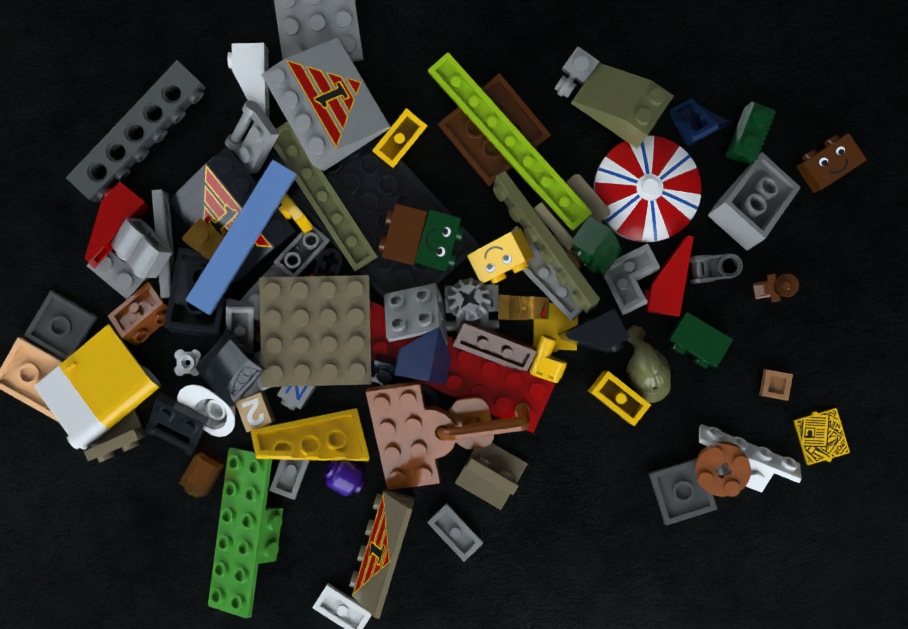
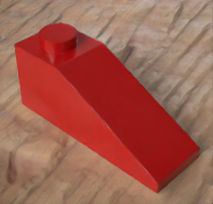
(115, 207)
(667, 287)

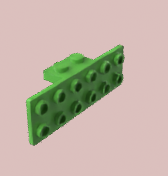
(245, 534)

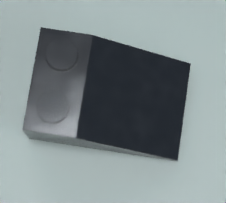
(185, 317)

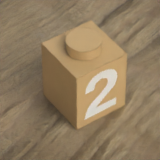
(255, 411)

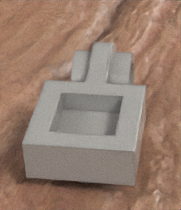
(578, 67)

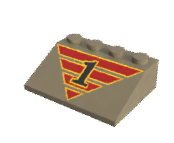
(381, 550)

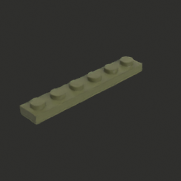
(324, 200)
(550, 249)

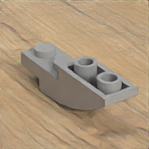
(291, 263)

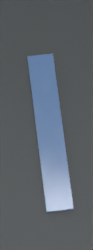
(241, 237)

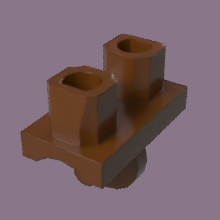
(775, 287)

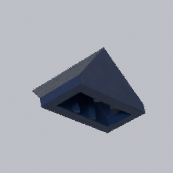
(696, 121)
(425, 358)

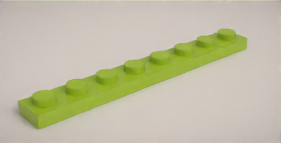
(509, 142)

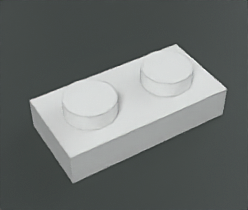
(341, 608)

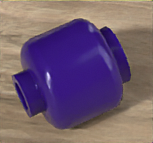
(344, 477)

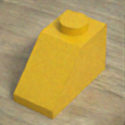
(399, 138)

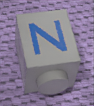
(295, 396)

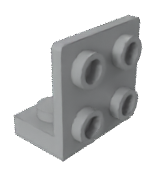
(414, 312)

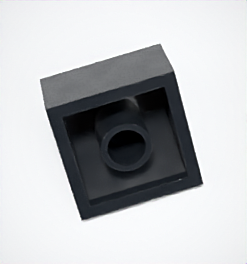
(598, 333)

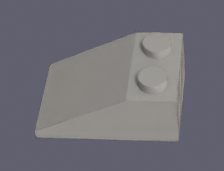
(754, 202)

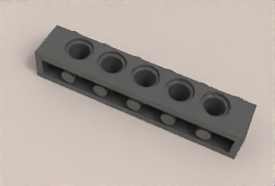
(85, 176)

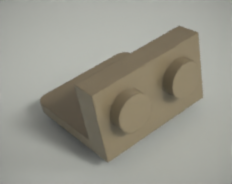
(588, 196)
(122, 435)

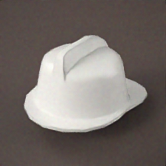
(208, 403)

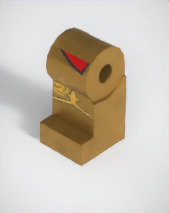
(523, 307)

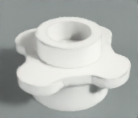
(182, 356)

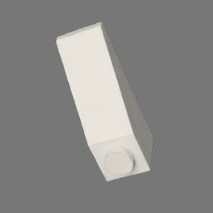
(248, 64)

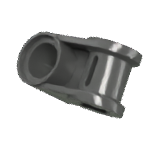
(709, 268)

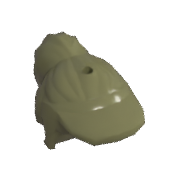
(647, 369)

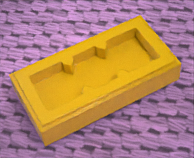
(291, 210)

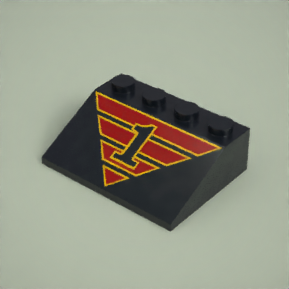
(217, 198)

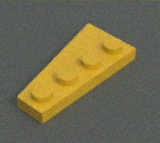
(322, 437)

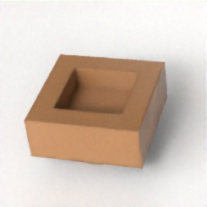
(775, 384)

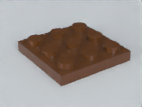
(474, 144)

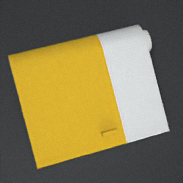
(96, 388)

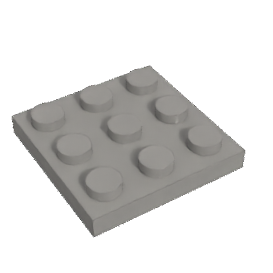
(313, 22)

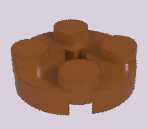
(715, 455)

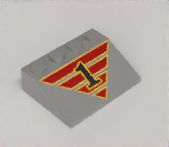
(326, 102)

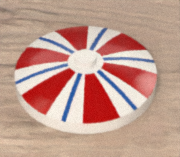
(648, 189)

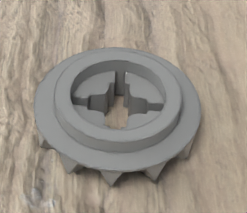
(470, 311)

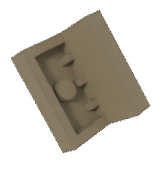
(491, 474)

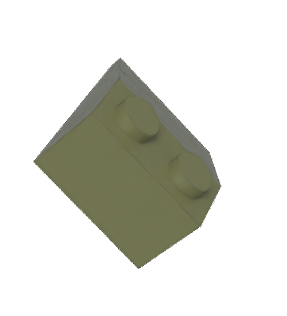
(622, 102)

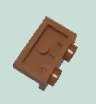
(139, 315)

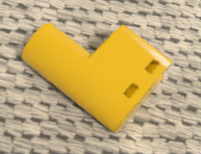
(544, 364)

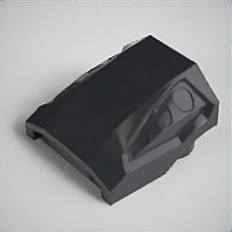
(229, 368)

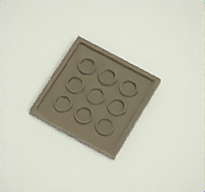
(315, 330)

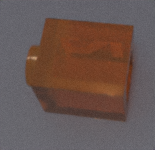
(200, 475)

